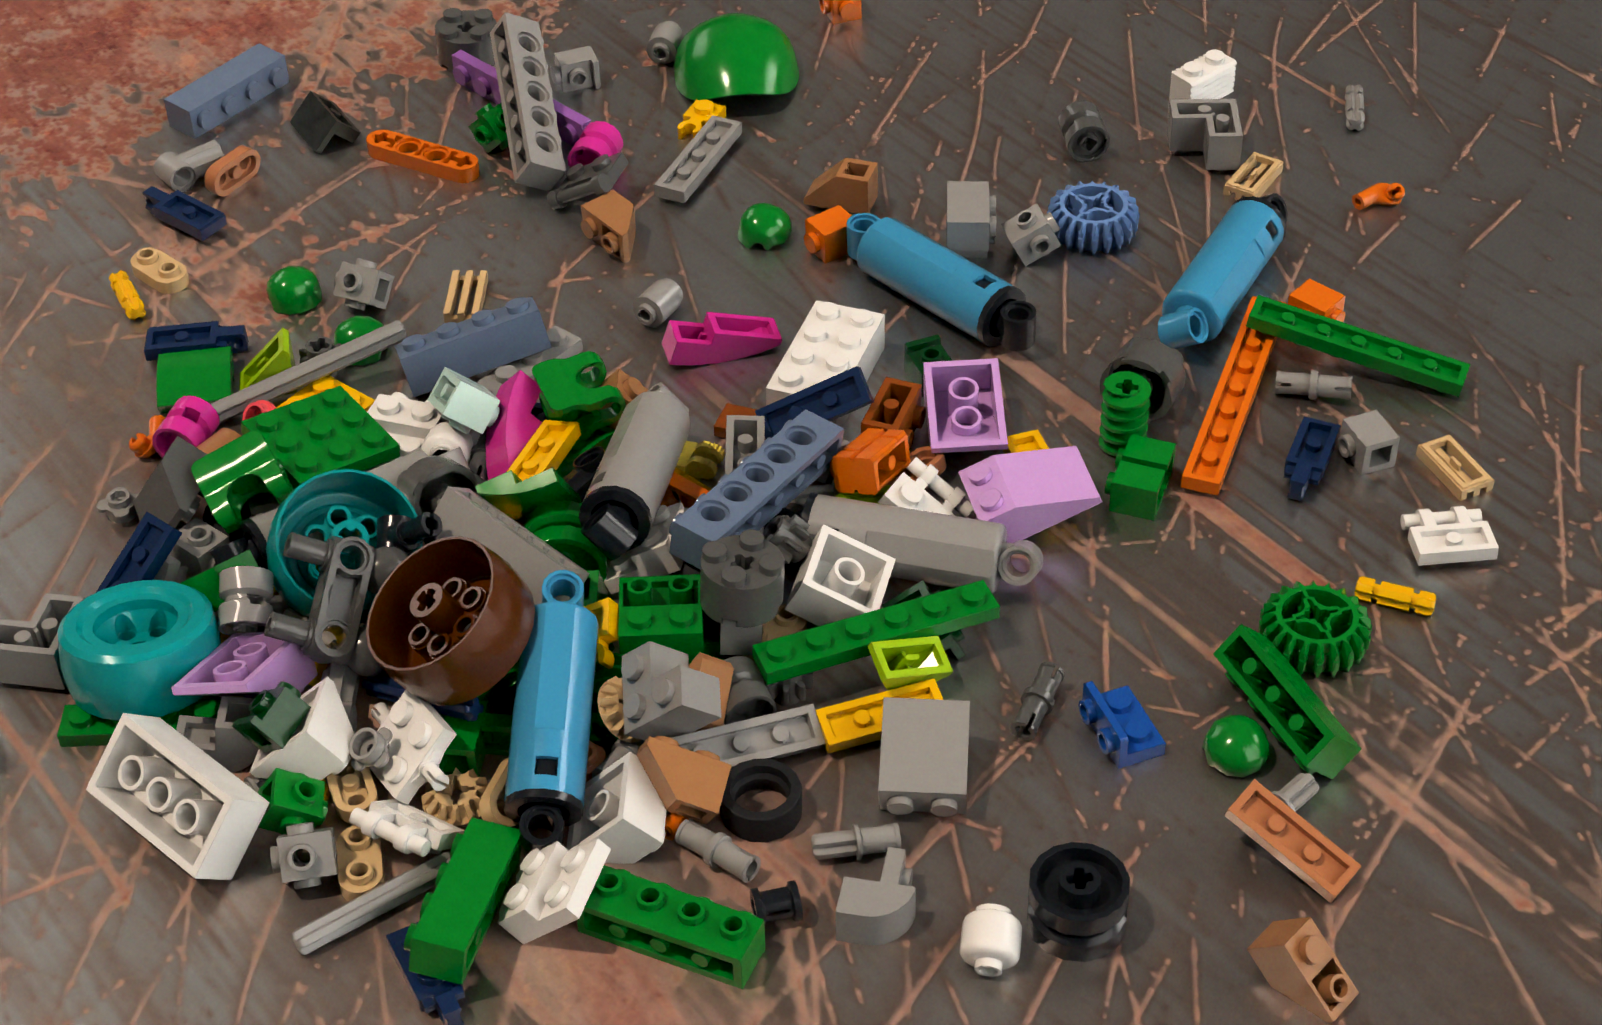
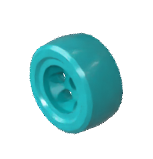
(310, 507)
(133, 645)

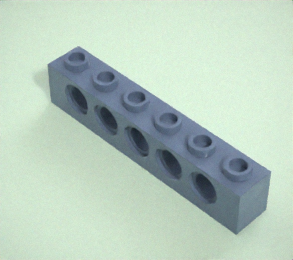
(758, 485)

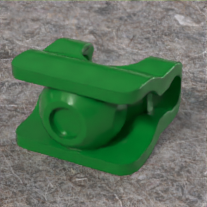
(574, 396)
(236, 474)

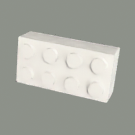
(827, 345)
(177, 797)

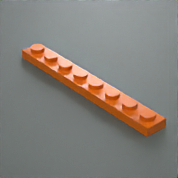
(1228, 409)

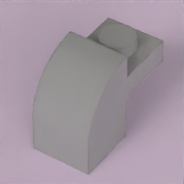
(218, 736)
(876, 910)

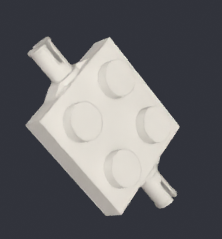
(415, 748)

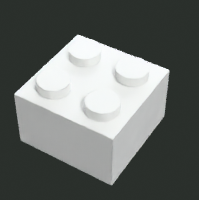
(839, 579)

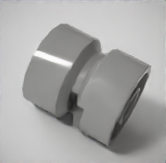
(246, 598)

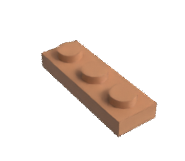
(1292, 840)

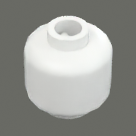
(446, 438)
(991, 939)

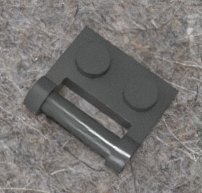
(588, 179)

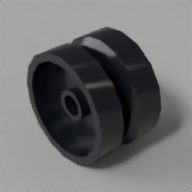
(1078, 901)

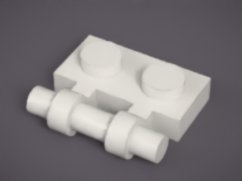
(911, 493)
(1449, 536)
(405, 827)

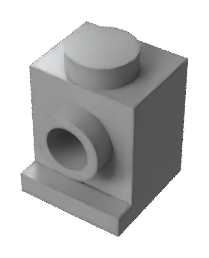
(576, 69)

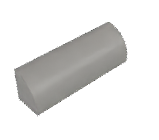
(473, 517)

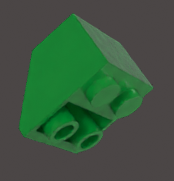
(661, 612)

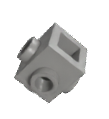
(1032, 234)
(362, 285)
(322, 851)

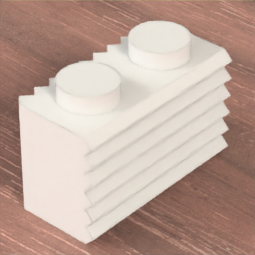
(1204, 78)

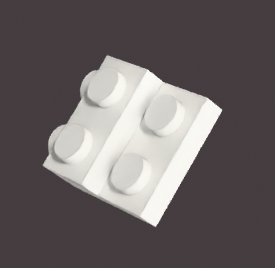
(405, 420)
(652, 556)
(551, 889)

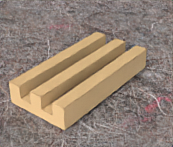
(1259, 179)
(467, 282)
(1449, 469)

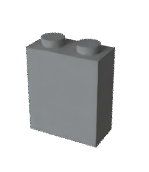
(924, 756)

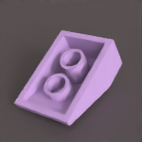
(964, 405)
(1030, 489)
(246, 667)

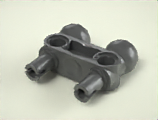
(336, 600)

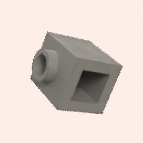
(1368, 442)
(195, 546)

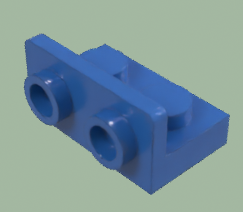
(1120, 725)

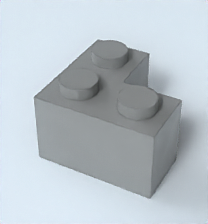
(1207, 127)
(970, 218)
(31, 647)
(665, 694)

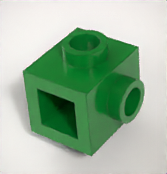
(490, 128)
(292, 801)

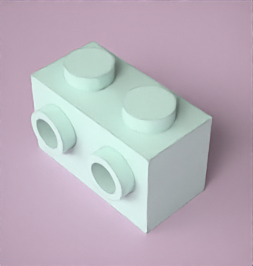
(464, 402)

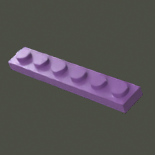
(483, 80)

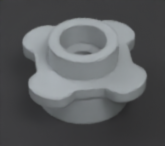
(118, 505)
(370, 748)

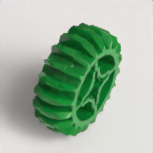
(1317, 628)

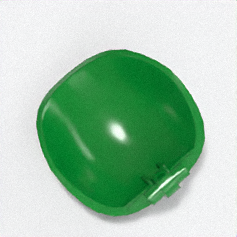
(735, 58)

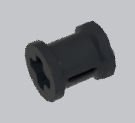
(777, 903)

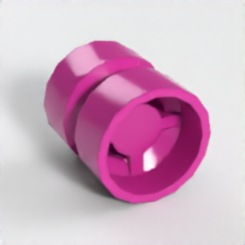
(595, 140)
(190, 420)

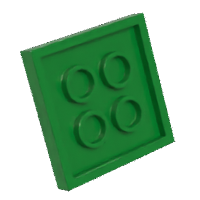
(323, 436)

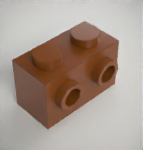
(897, 408)

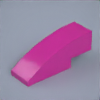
(719, 338)
(513, 425)

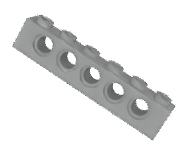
(527, 102)

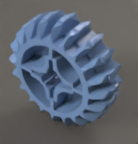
(1094, 217)

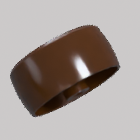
(429, 603)

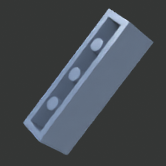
(226, 90)
(474, 344)

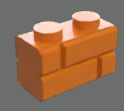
(870, 461)

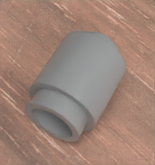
(664, 42)
(658, 302)

